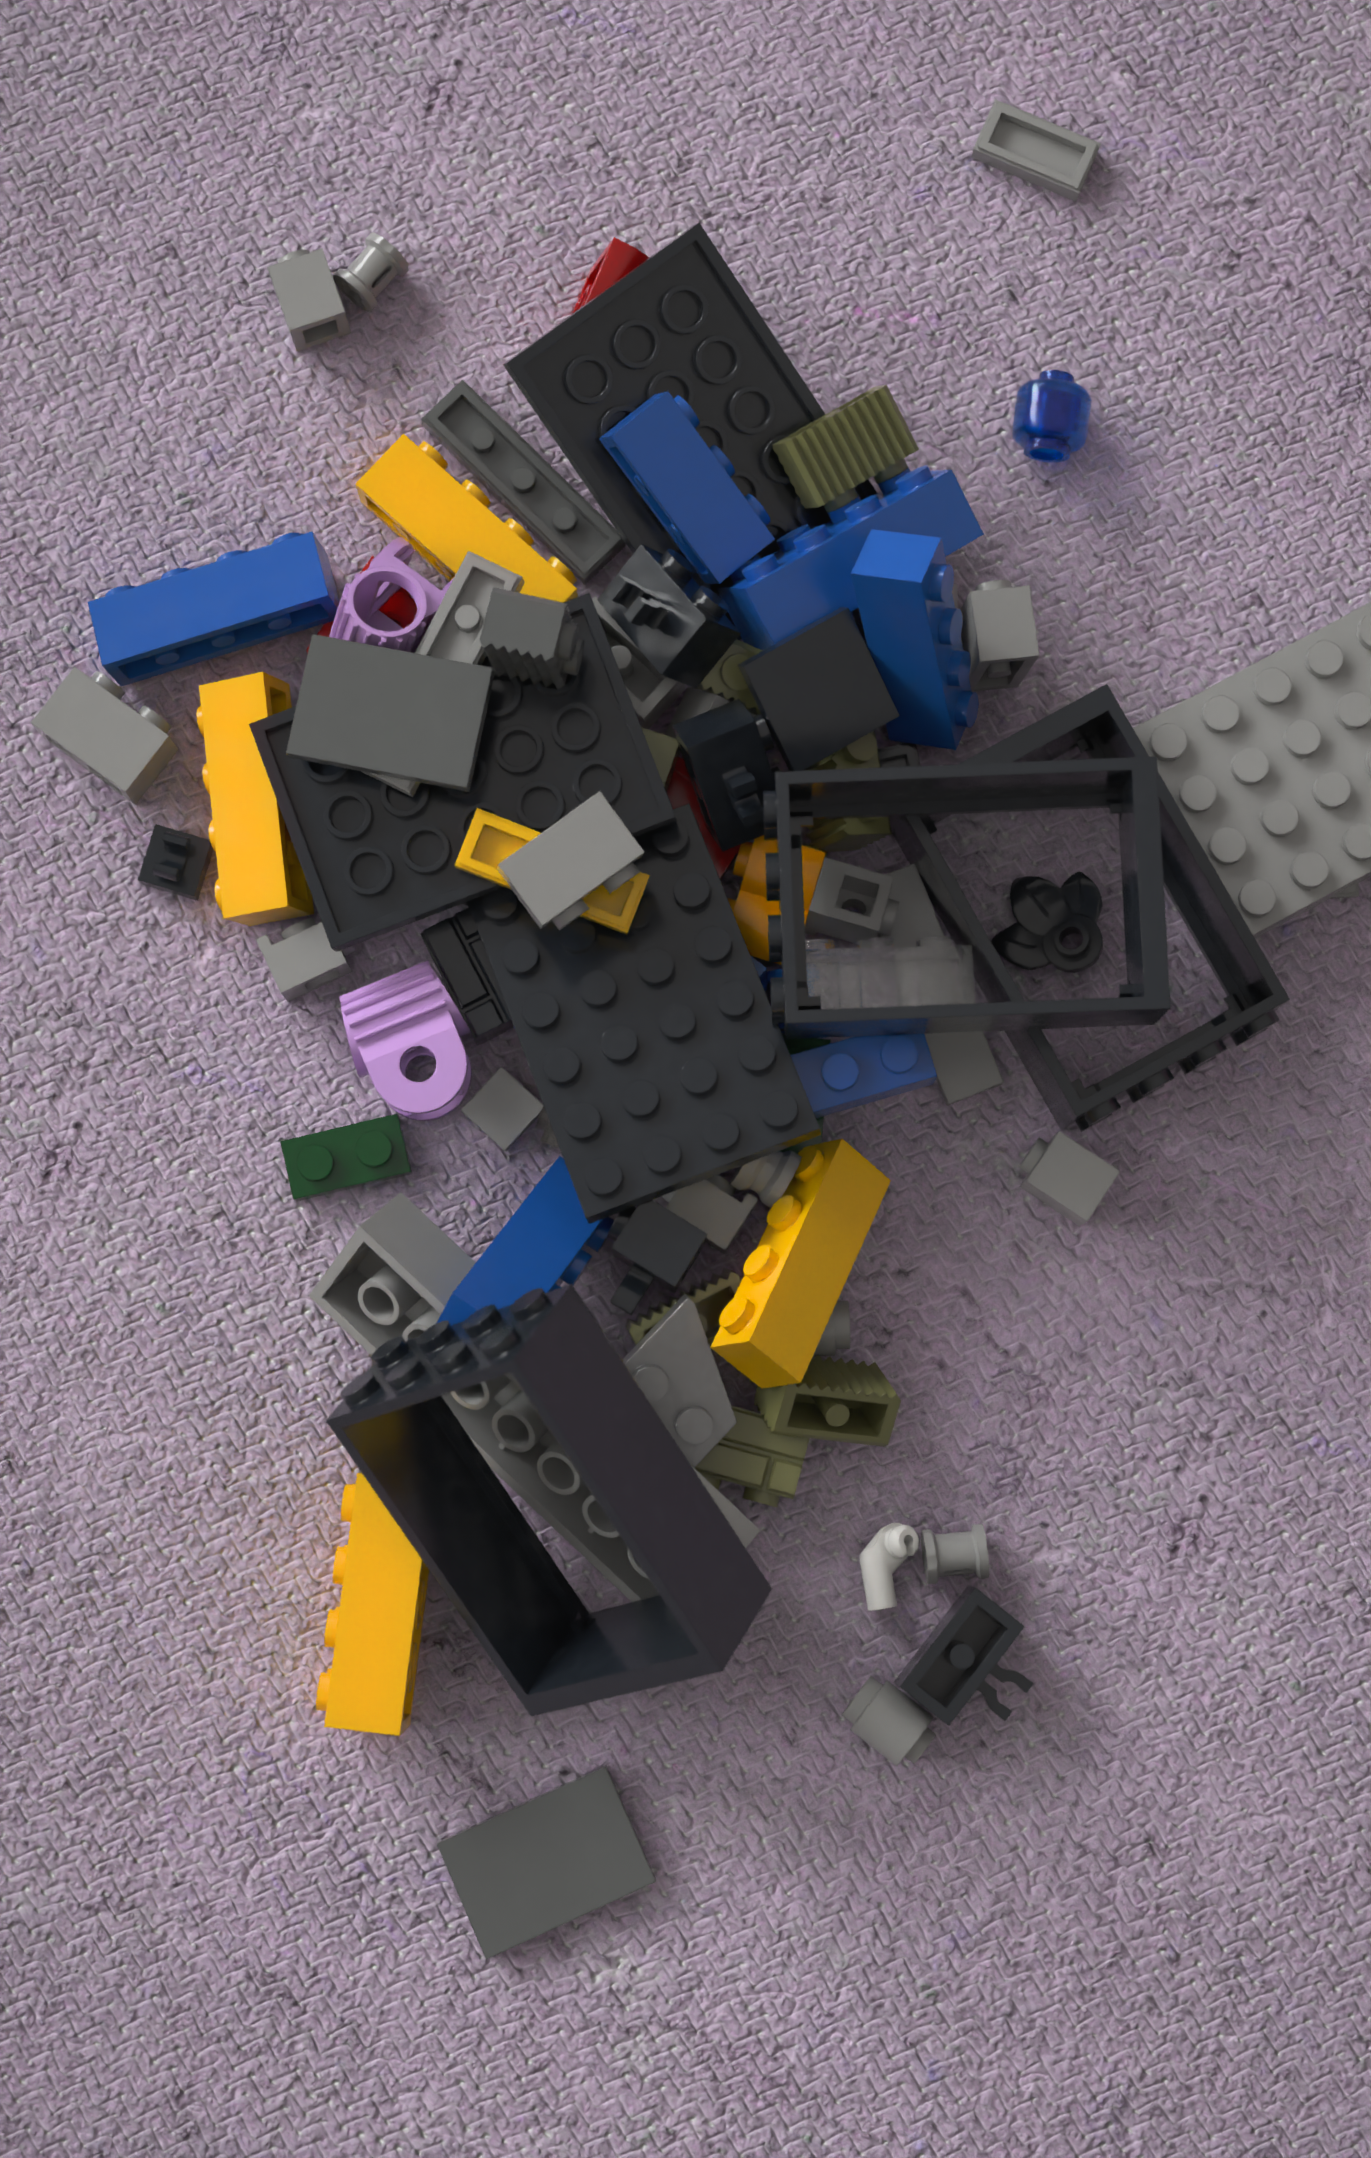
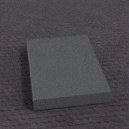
(390, 712)
(546, 1862)

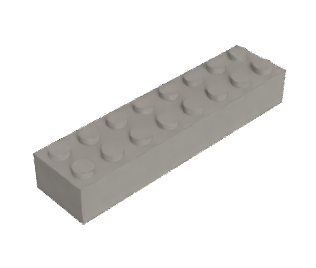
(396, 1284)

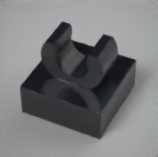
(176, 862)

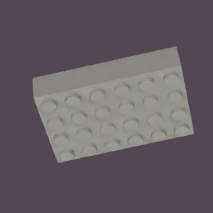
(1278, 772)

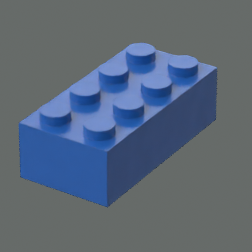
(814, 566)

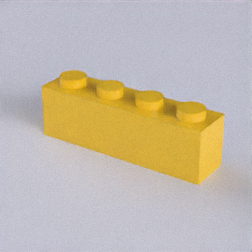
(450, 518)
(254, 852)
(800, 1265)

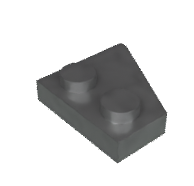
(683, 1381)

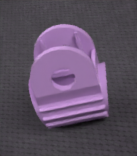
(358, 611)
(404, 1020)

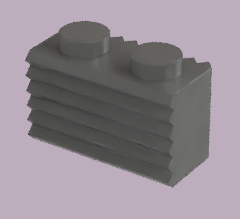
(531, 638)

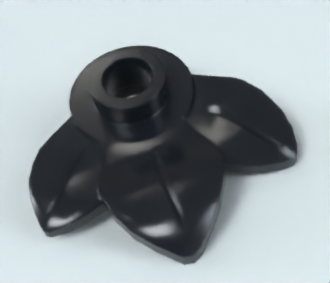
(1046, 917)

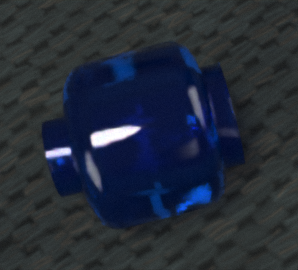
(1051, 416)

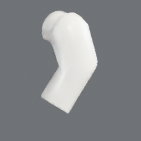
(881, 1559)

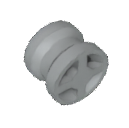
(767, 1175)

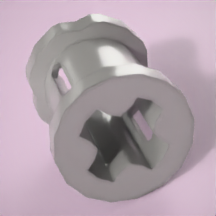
(371, 272)
(955, 1553)

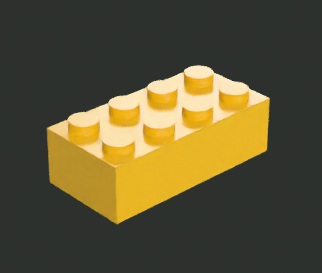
(377, 1621)

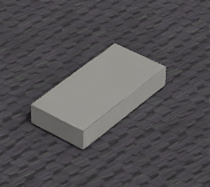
(1035, 150)

